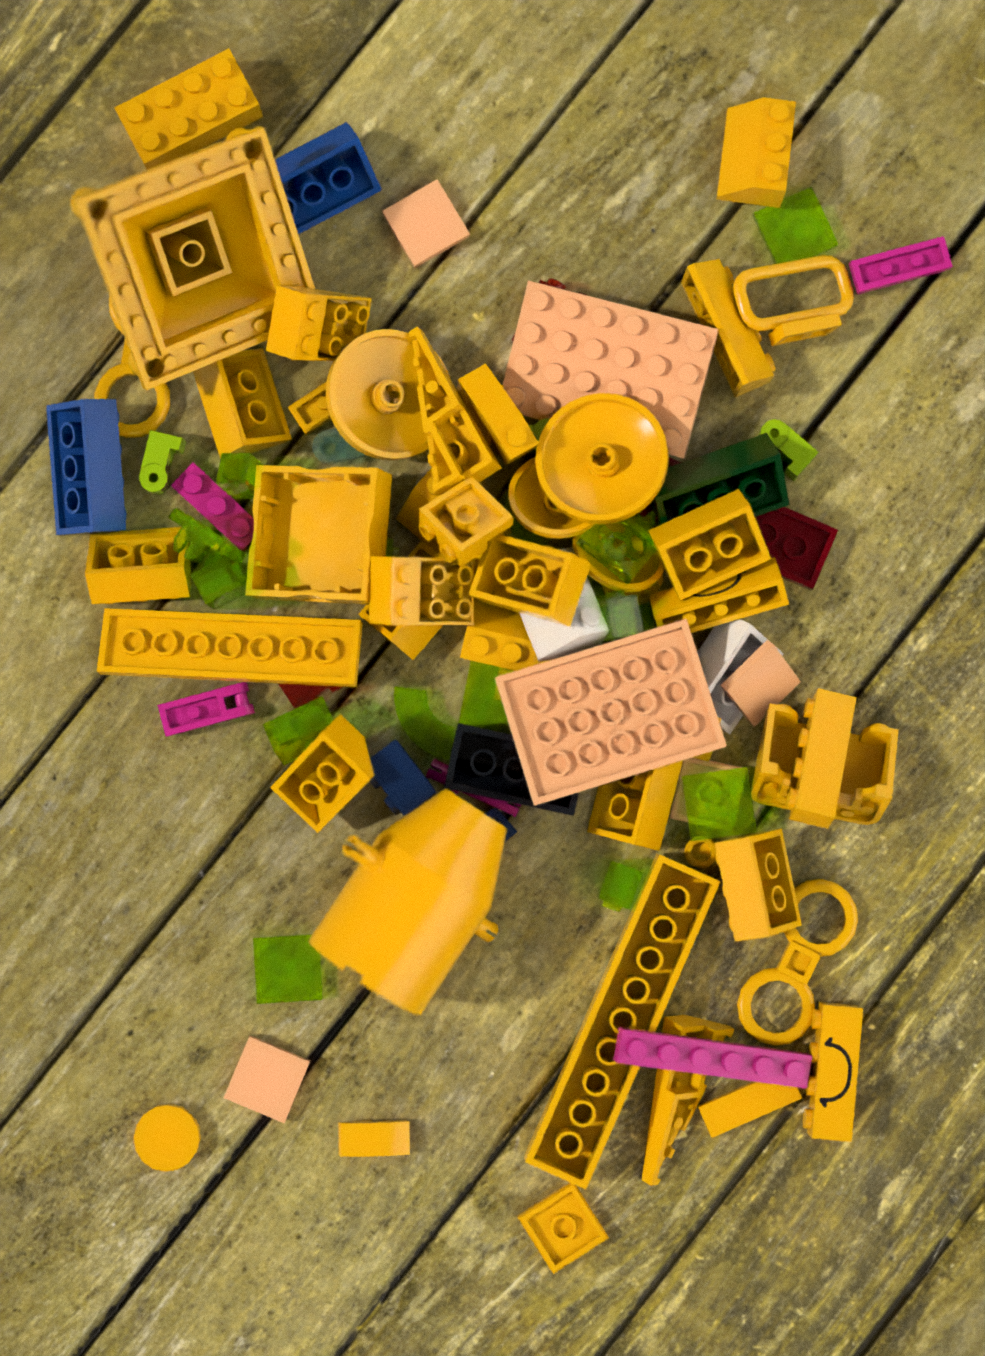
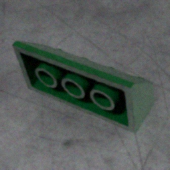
(750, 466)

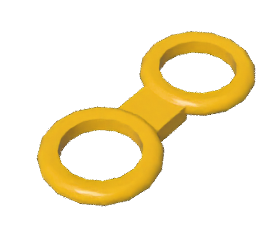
(123, 370)
(797, 966)

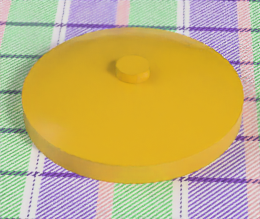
(376, 396)
(602, 458)

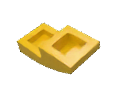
(374, 1138)

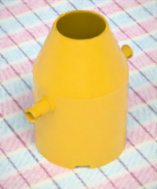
(415, 900)

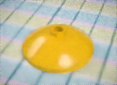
(535, 510)
(643, 580)

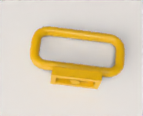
(799, 324)

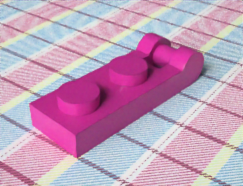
(204, 709)

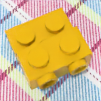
(463, 521)

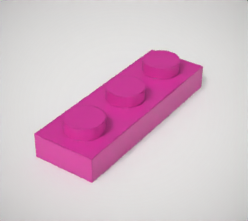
(900, 265)
(216, 506)

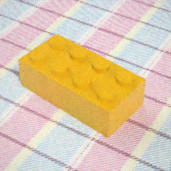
(189, 110)

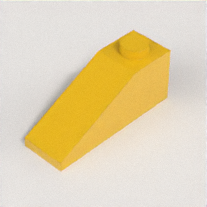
(498, 414)

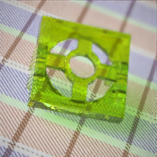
(202, 540)
(614, 558)

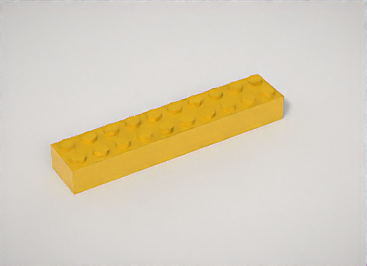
(628, 996)

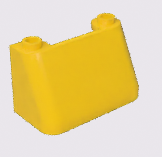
(866, 774)

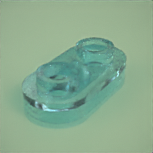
(342, 452)

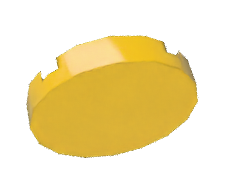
(167, 1137)

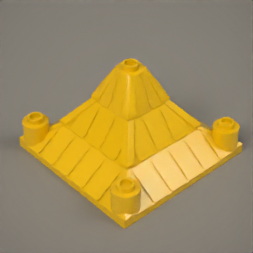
(195, 254)

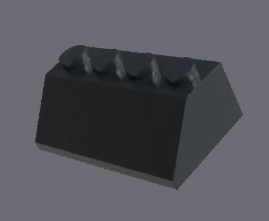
(489, 766)

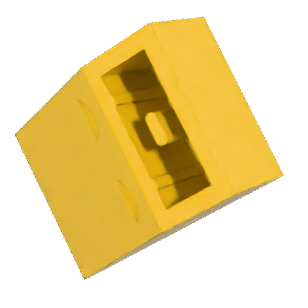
(315, 322)
(420, 591)

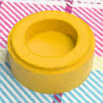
(700, 853)

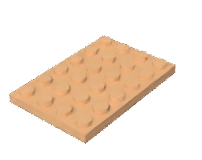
(589, 346)
(610, 712)

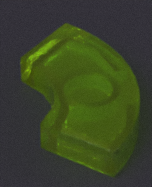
(421, 724)

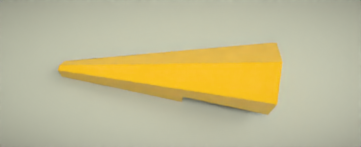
(452, 434)
(676, 1094)

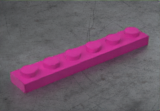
(712, 1057)

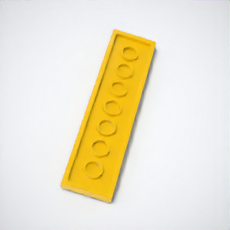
(230, 647)

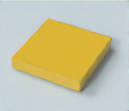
(562, 1227)

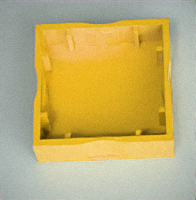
(317, 533)

